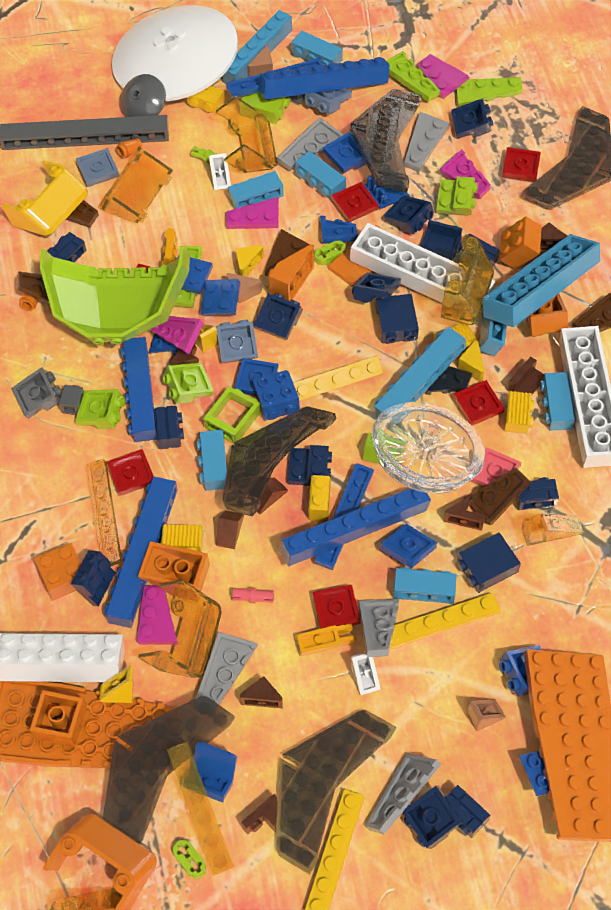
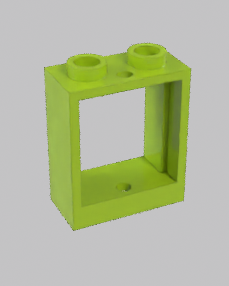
(230, 433)

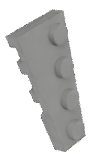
(312, 140)
(424, 140)
(378, 625)
(225, 665)
(402, 789)

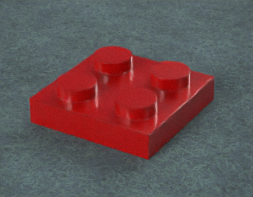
(521, 164)
(355, 202)
(478, 403)
(130, 472)
(336, 606)

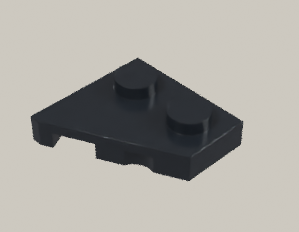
(450, 381)

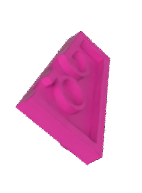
(442, 74)
(462, 167)
(255, 216)
(180, 332)
(155, 619)

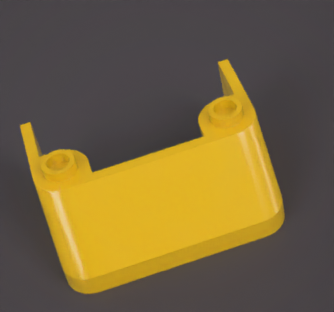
(52, 204)

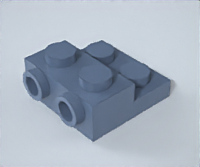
(328, 100)
(236, 341)

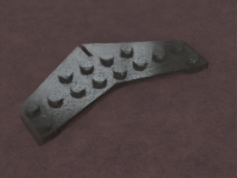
(378, 137)
(584, 167)
(259, 453)
(140, 774)
(310, 788)

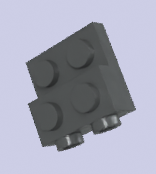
(37, 392)

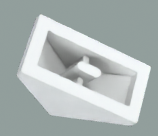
(219, 171)
(364, 673)

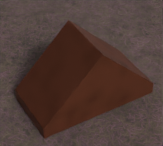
(550, 236)
(273, 491)
(229, 529)
(261, 695)

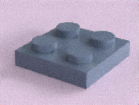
(97, 167)

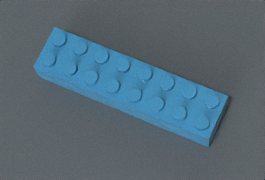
(541, 280)

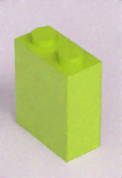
(271, 108)

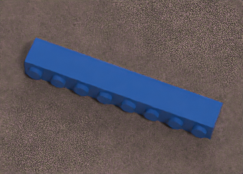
(323, 78)
(353, 525)
(149, 527)

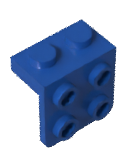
(276, 395)
(215, 769)

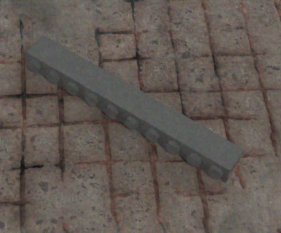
(83, 132)

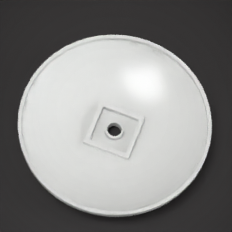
(180, 46)

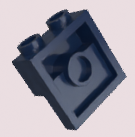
(472, 119)
(410, 214)
(374, 286)
(278, 315)
(307, 463)
(93, 577)
(432, 818)

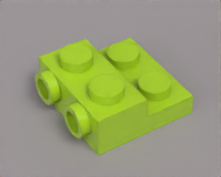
(457, 196)
(187, 382)
(100, 408)

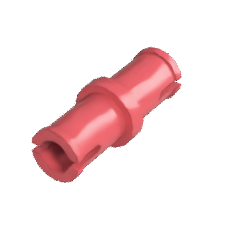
(253, 595)

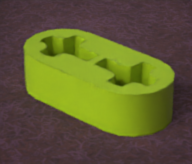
(330, 252)
(185, 862)

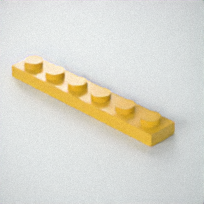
(338, 377)
(444, 620)
(335, 851)

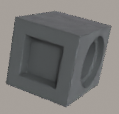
(71, 399)

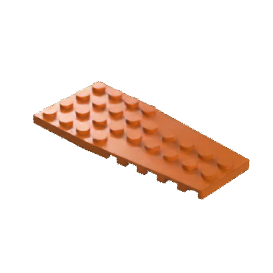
(574, 732)
(96, 737)

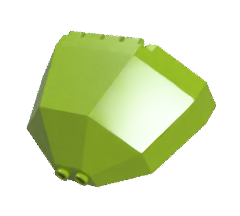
(109, 304)

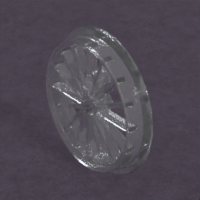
(427, 447)

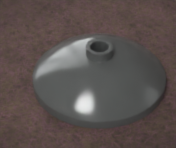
(150, 98)

